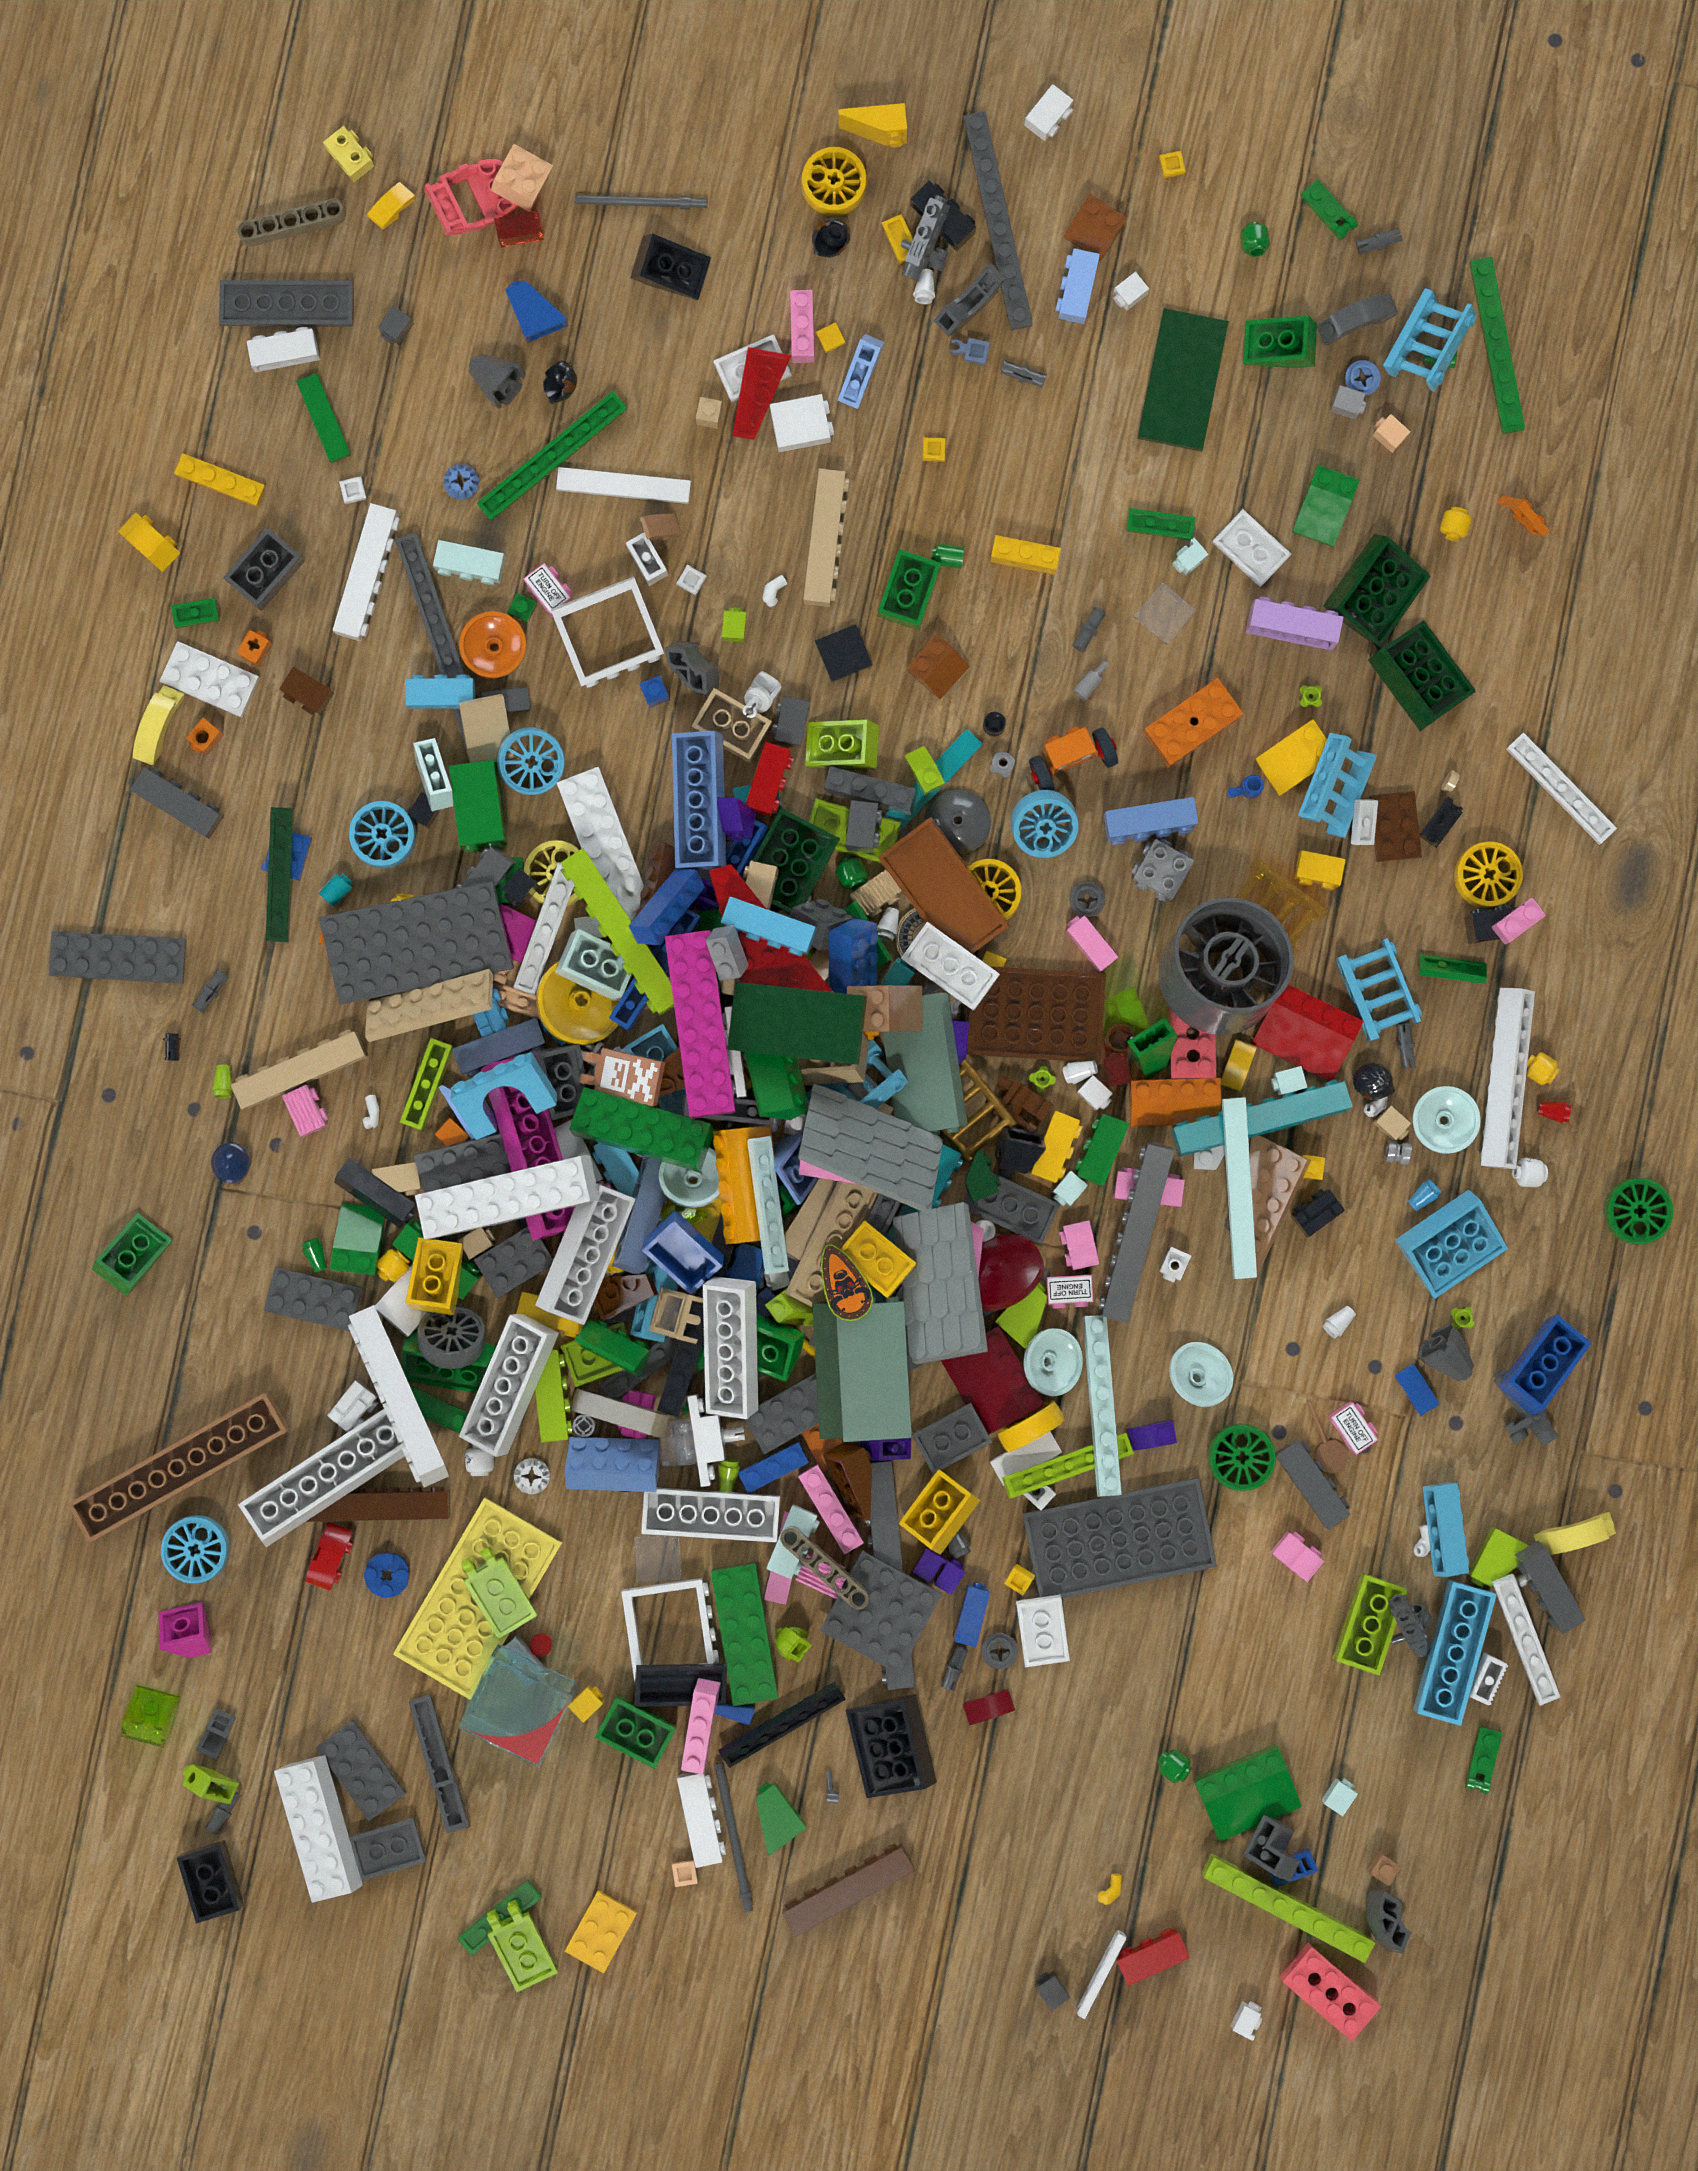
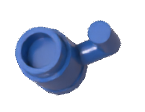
(1250, 788)

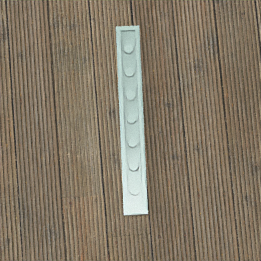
(1239, 1188)

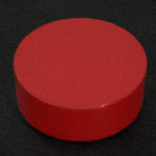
(541, 1644)

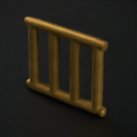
(994, 1103)

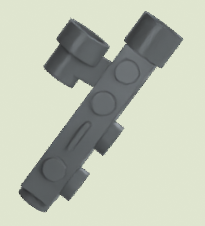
(921, 248)
(1537, 1423)
(1411, 1621)

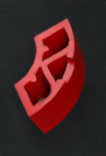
(328, 1559)

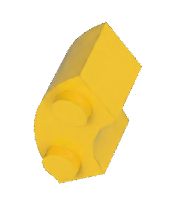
(149, 542)

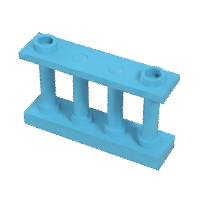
(1418, 323)
(1324, 779)
(1364, 1007)
(877, 1096)

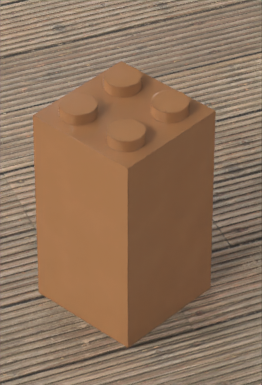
(891, 1007)

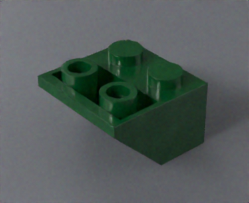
(979, 1180)

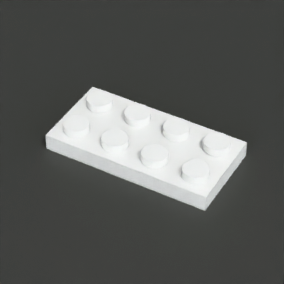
(209, 679)
(950, 966)

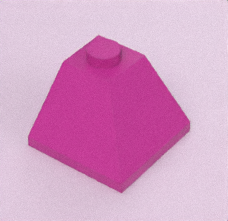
(518, 931)
(185, 1631)

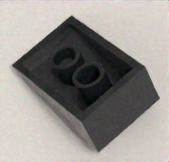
(670, 266)

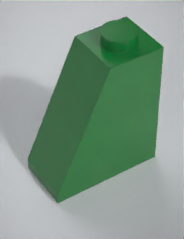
(1153, 1048)
(777, 1816)

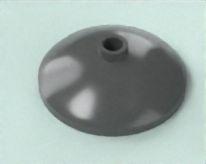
(974, 814)

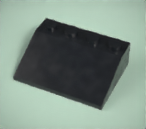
(891, 1746)

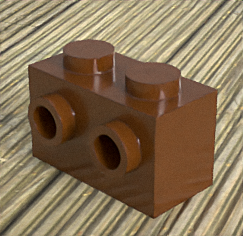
(306, 691)

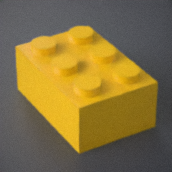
(939, 1512)

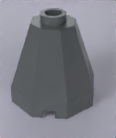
(497, 378)
(1447, 1353)

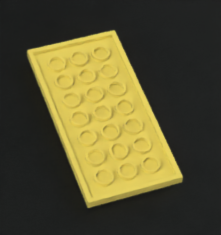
(450, 1631)

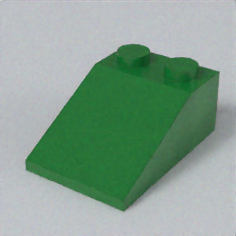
(1281, 342)
(1325, 505)
(357, 1240)
(131, 1254)

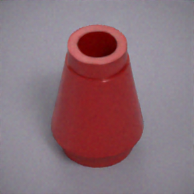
(1555, 1111)

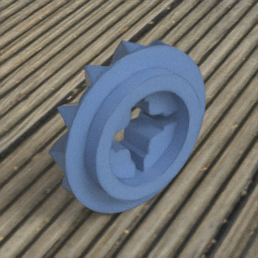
(1367, 369)
(470, 486)

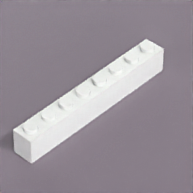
(1507, 1078)

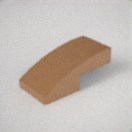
(660, 526)

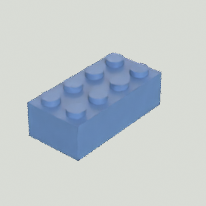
(1150, 820)
(612, 1464)

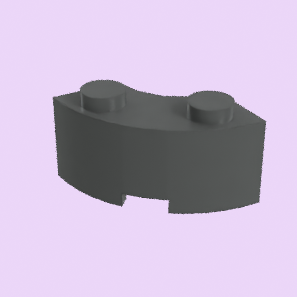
(692, 667)
(1386, 1921)

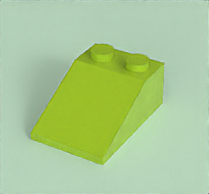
(842, 744)

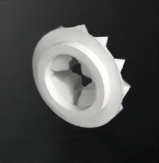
(539, 1469)

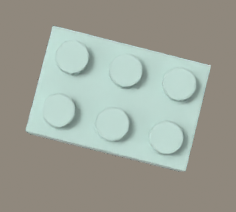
(593, 965)

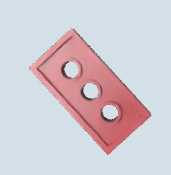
(1203, 1046)
(1313, 1992)

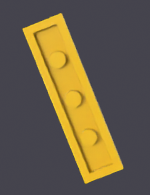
(220, 480)

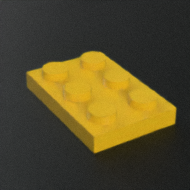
(878, 1259)
(600, 1931)

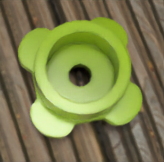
(1306, 691)
(1048, 1079)
(1468, 1318)

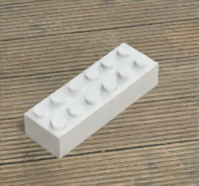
(585, 1255)
(730, 1347)
(508, 1384)
(711, 1514)
(318, 1828)

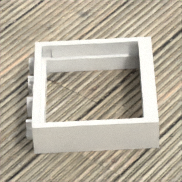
(595, 597)
(705, 1614)

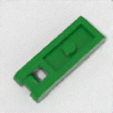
(1328, 209)
(1483, 1759)

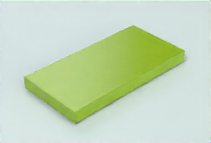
(835, 820)

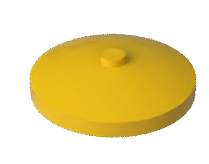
(572, 1010)

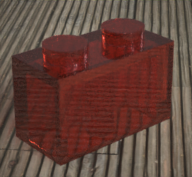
(519, 229)
(1116, 1070)

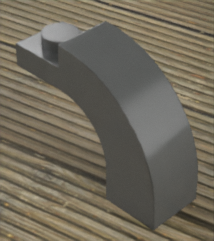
(970, 302)
(1356, 316)

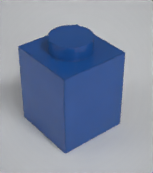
(654, 691)

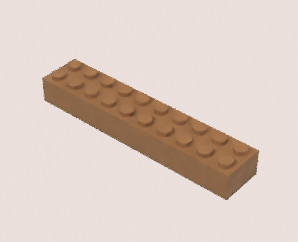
(178, 1467)

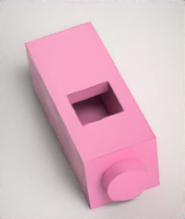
(1091, 943)

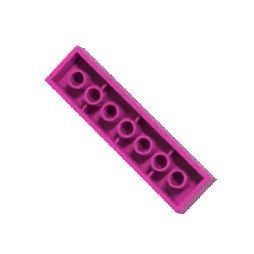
(700, 1025)
(528, 1143)

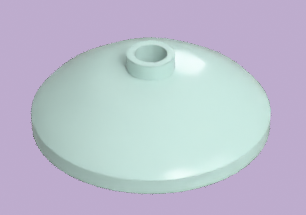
(1461, 1116)
(676, 1185)
(1062, 1362)
(1208, 1367)

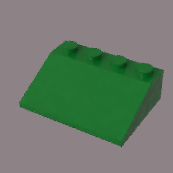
(1246, 1790)

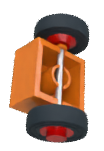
(1070, 751)

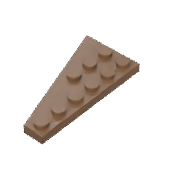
(1274, 1182)

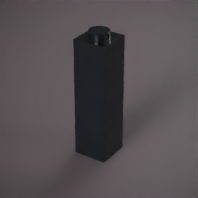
(375, 1193)

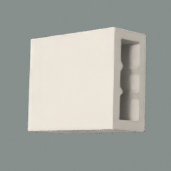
(801, 423)

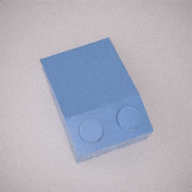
(787, 1167)

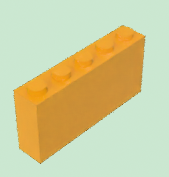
(736, 1182)

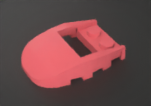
(480, 180)

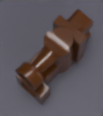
(1020, 1098)

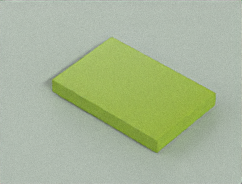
(586, 1366)

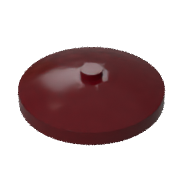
(1008, 1271)

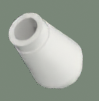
(924, 289)
(888, 925)
(1078, 1071)
(1339, 1322)

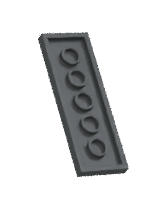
(286, 303)
(117, 957)

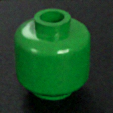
(1255, 239)
(851, 873)
(1174, 1766)

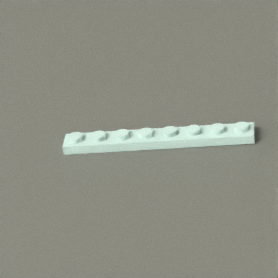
(1101, 1406)

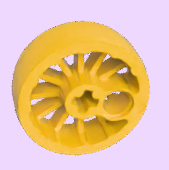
(825, 185)
(1510, 858)
(1012, 875)
(1031, 1426)

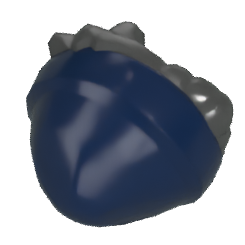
(231, 1162)

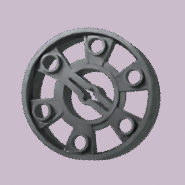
(1252, 928)

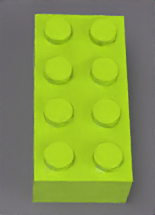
(1368, 1625)

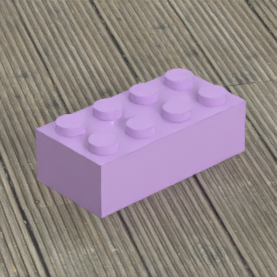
(1294, 624)

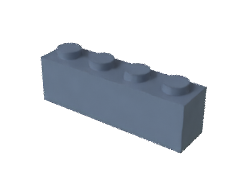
(499, 1047)

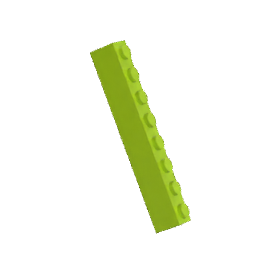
(615, 925)
(1288, 1908)

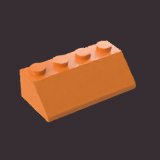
(1173, 1100)

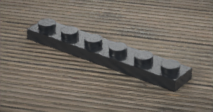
(782, 1724)

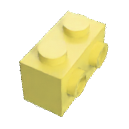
(349, 154)

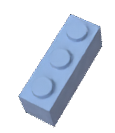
(1077, 285)

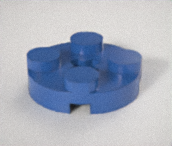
(400, 1575)

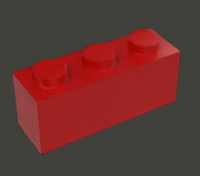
(769, 779)
(1152, 1956)

